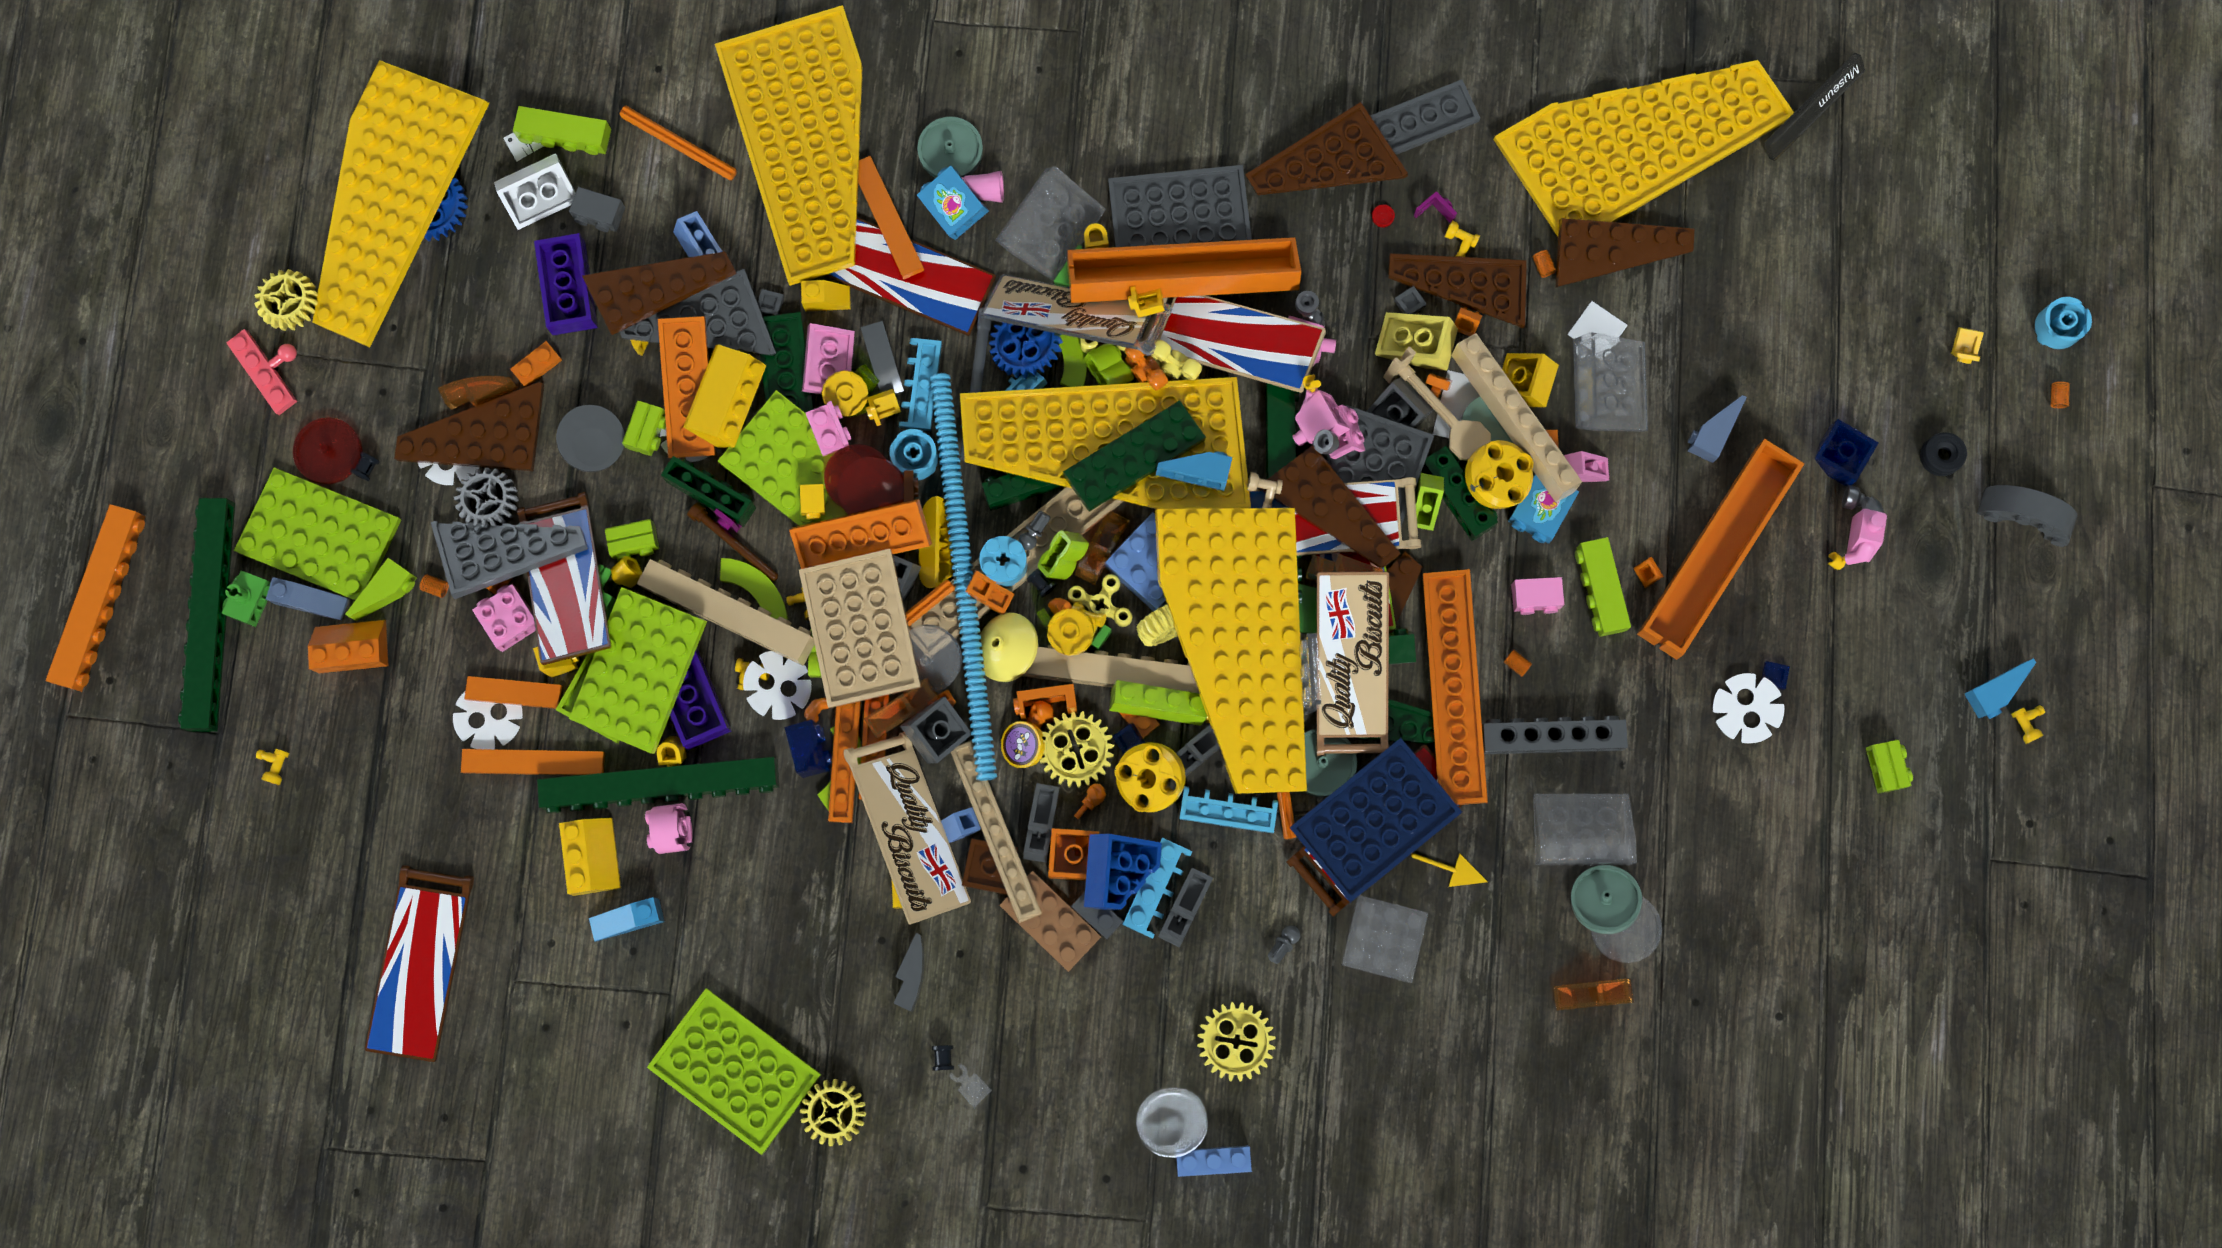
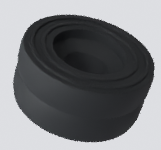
(1949, 442)

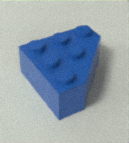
(1118, 869)

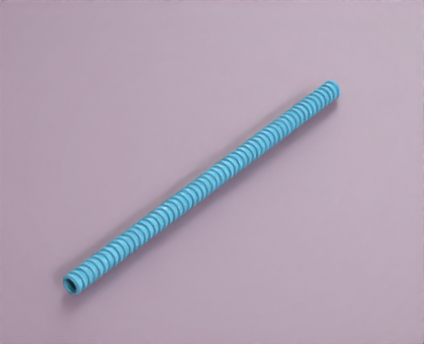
(963, 575)

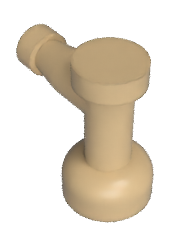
(1271, 488)

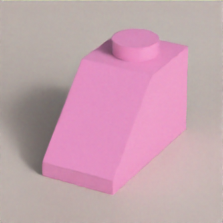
(1589, 466)

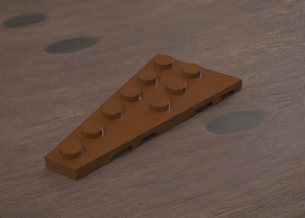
(644, 290)

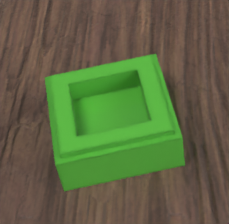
(1101, 637)

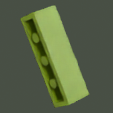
(561, 130)
(1603, 587)
(1157, 702)

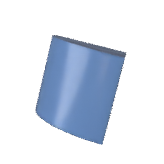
(960, 824)

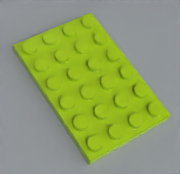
(778, 456)
(317, 534)
(640, 676)
(734, 1071)

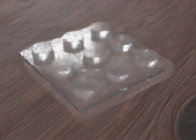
(1310, 674)
(1384, 939)

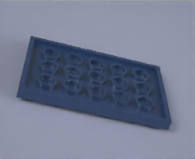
(1375, 820)

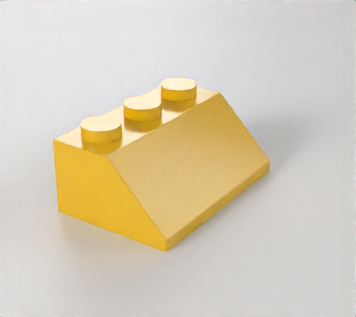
(589, 856)

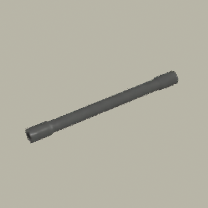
(983, 328)

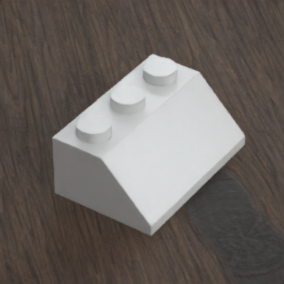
(536, 191)

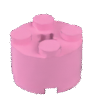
(669, 828)

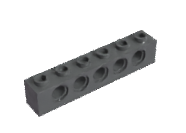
(1614, 741)

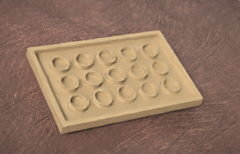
(859, 628)

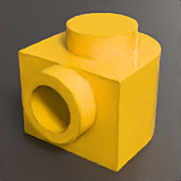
(1095, 237)
(626, 572)
(671, 752)

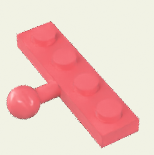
(263, 370)

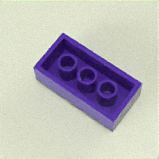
(564, 293)
(697, 708)

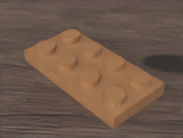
(1058, 926)

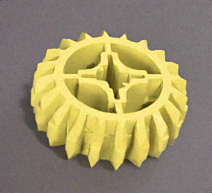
(277, 291)
(1157, 627)
(827, 1102)

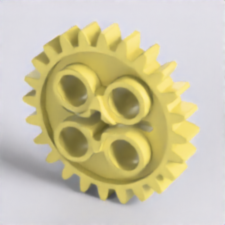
(1096, 742)
(1232, 1064)

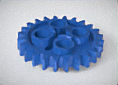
(450, 212)
(1026, 343)

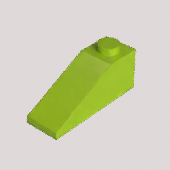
(384, 588)

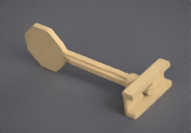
(1464, 435)

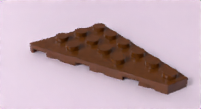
(1336, 154)
(487, 435)

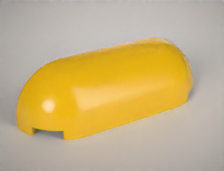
(936, 558)

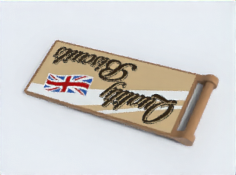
(1353, 659)

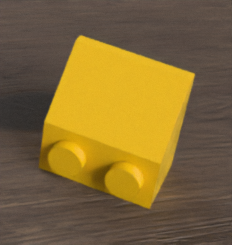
(1531, 376)

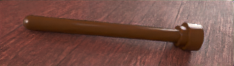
(699, 514)

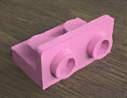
(827, 428)
(1351, 439)

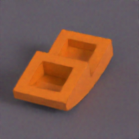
(989, 592)

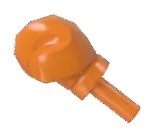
(1059, 604)
(1040, 713)
(1094, 797)

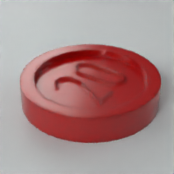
(1383, 216)

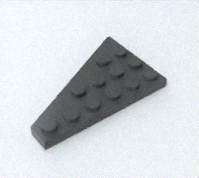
(730, 316)
(487, 556)

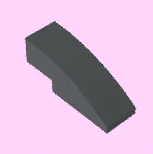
(882, 357)
(1198, 750)
(1041, 822)
(1185, 907)
(912, 974)

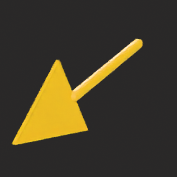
(1462, 874)

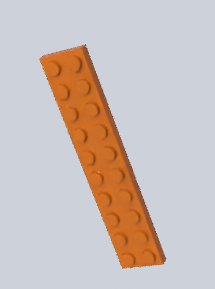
(1455, 686)

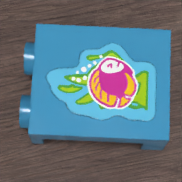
(952, 202)
(1540, 513)

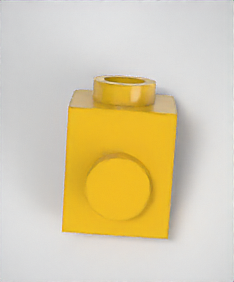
(1146, 303)
(1967, 345)
(882, 406)

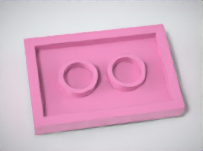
(826, 353)

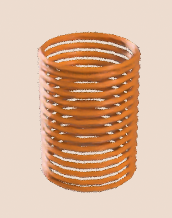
(1540, 265)
(2060, 397)
(433, 590)
(1520, 659)

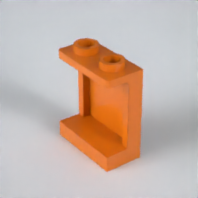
(1048, 694)

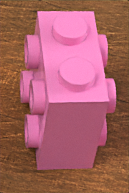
(505, 617)

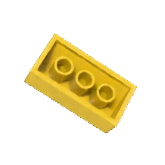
(724, 396)

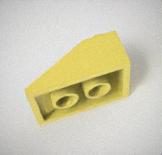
(1427, 335)

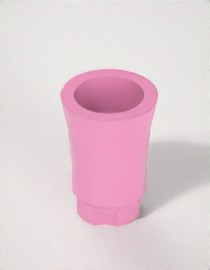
(987, 186)

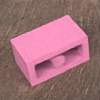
(1537, 594)

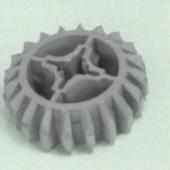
(490, 481)

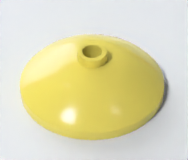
(1015, 650)

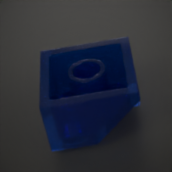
(1844, 452)
(808, 749)

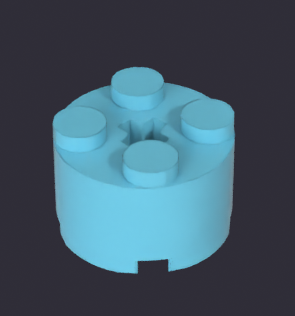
(2062, 323)
(919, 442)
(1000, 548)

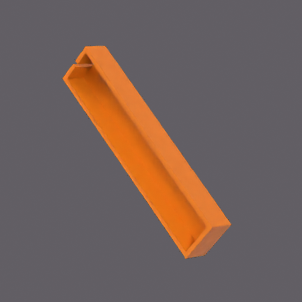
(1184, 269)
(1720, 549)

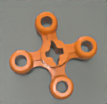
(1145, 369)

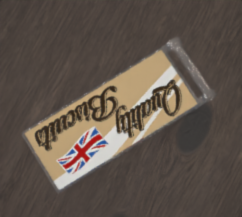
(1050, 309)

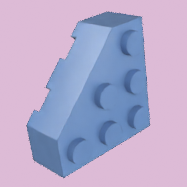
(1137, 564)

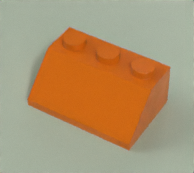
(348, 647)

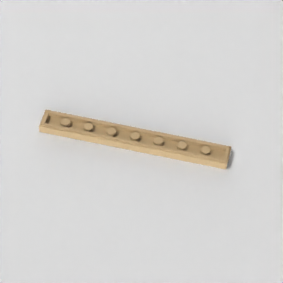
(996, 834)

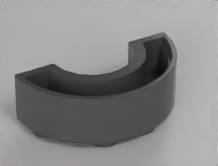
(2032, 508)

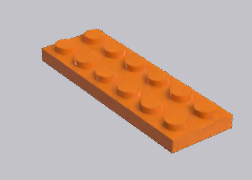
(683, 367)
(890, 527)

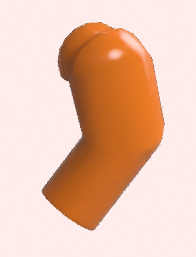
(815, 708)

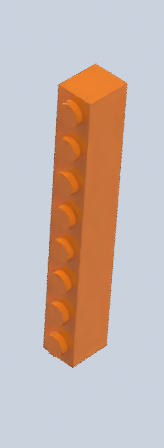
(96, 598)

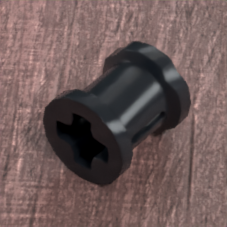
(364, 466)
(1041, 582)
(942, 1057)

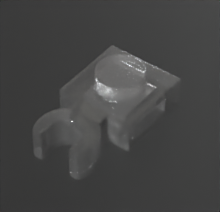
(972, 1087)

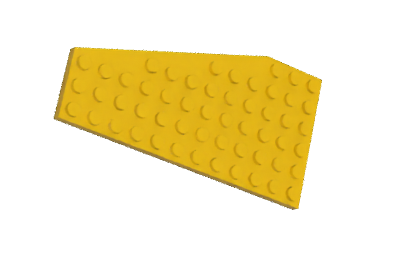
(801, 125)
(1633, 144)
(390, 184)
(1055, 428)
(1238, 623)

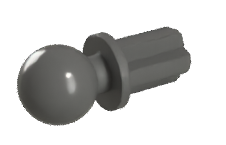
(1028, 539)
(1290, 936)

